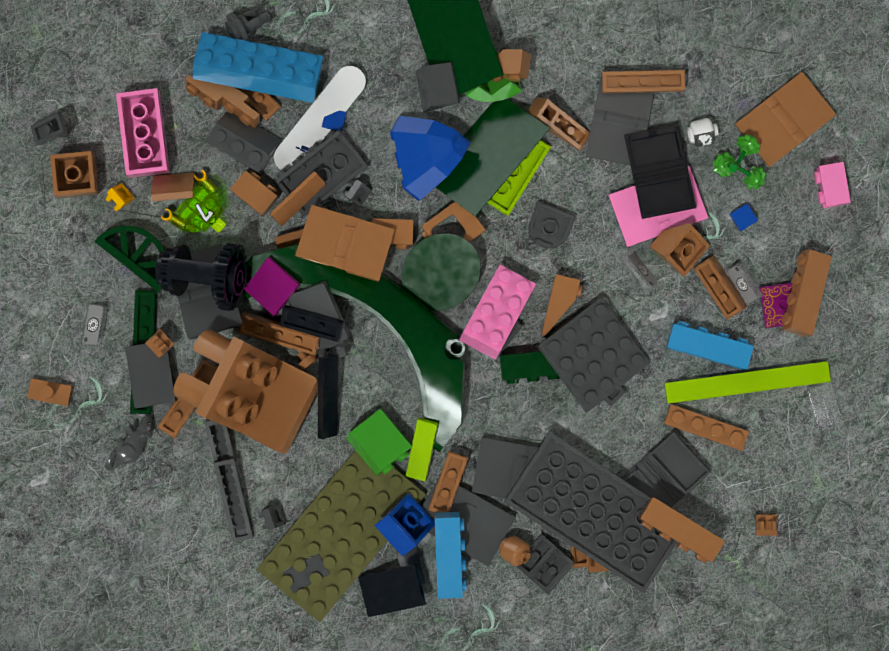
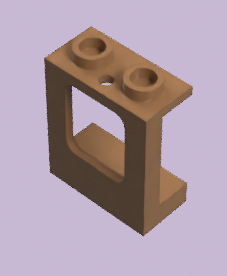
(466, 219)

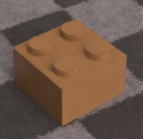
(74, 174)

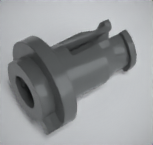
(246, 23)

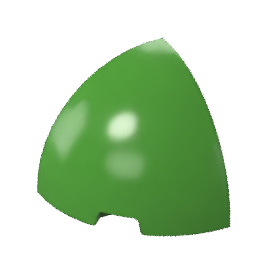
(494, 90)

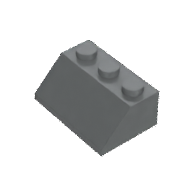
(243, 143)

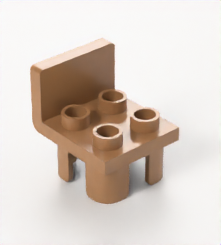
(249, 391)

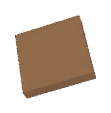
(173, 186)

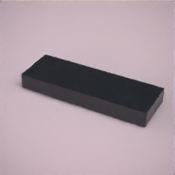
(311, 323)

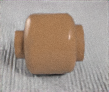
(515, 550)

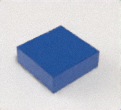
(334, 121)
(743, 217)

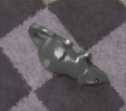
(130, 449)

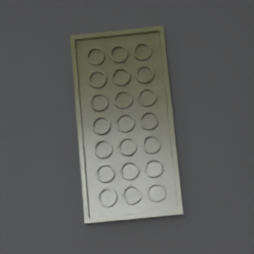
(339, 529)

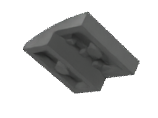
(546, 564)

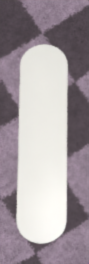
(308, 131)

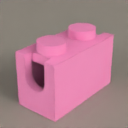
(832, 185)

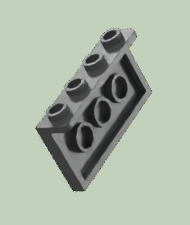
(332, 160)

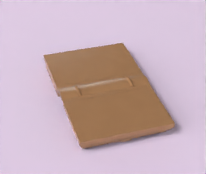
(786, 118)
(345, 243)

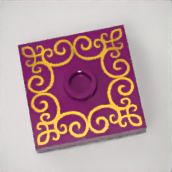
(774, 303)

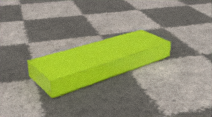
(422, 449)

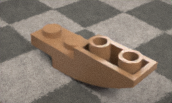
(217, 95)

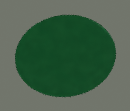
(441, 271)

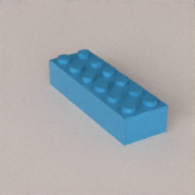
(257, 67)

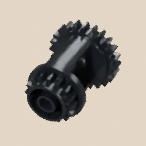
(225, 275)

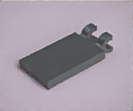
(319, 299)

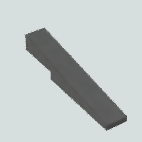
(229, 481)

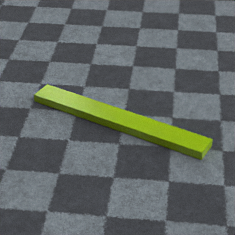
(747, 382)

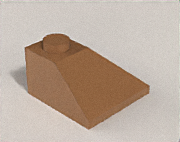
(680, 247)

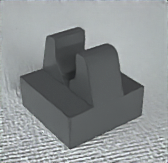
(357, 193)
(273, 517)

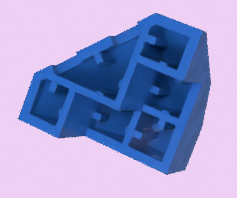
(426, 153)

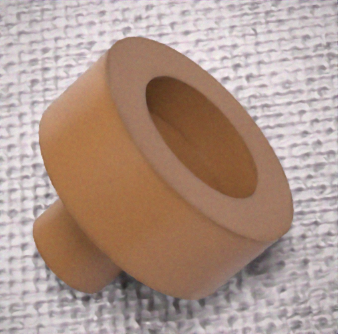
(307, 360)

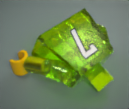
(200, 210)

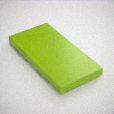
(514, 186)

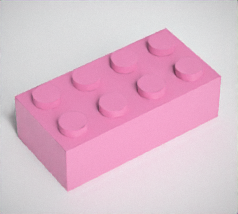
(143, 133)
(497, 312)

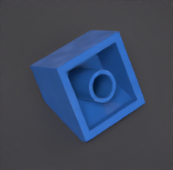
(405, 524)

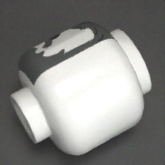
(702, 132)

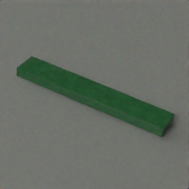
(143, 330)

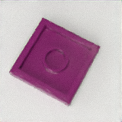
(272, 286)

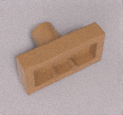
(50, 392)

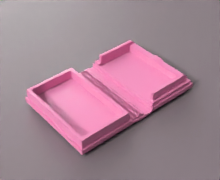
(637, 229)

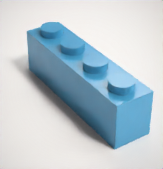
(710, 346)
(448, 555)

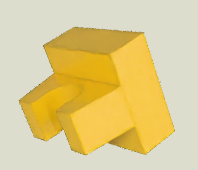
(120, 196)

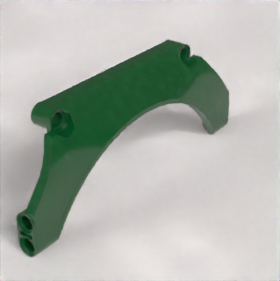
(418, 329)

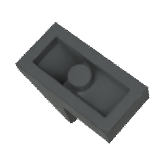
(49, 129)

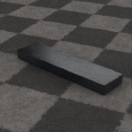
(327, 396)

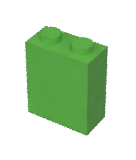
(379, 443)

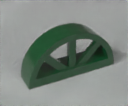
(123, 257)

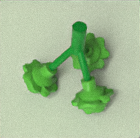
(726, 164)

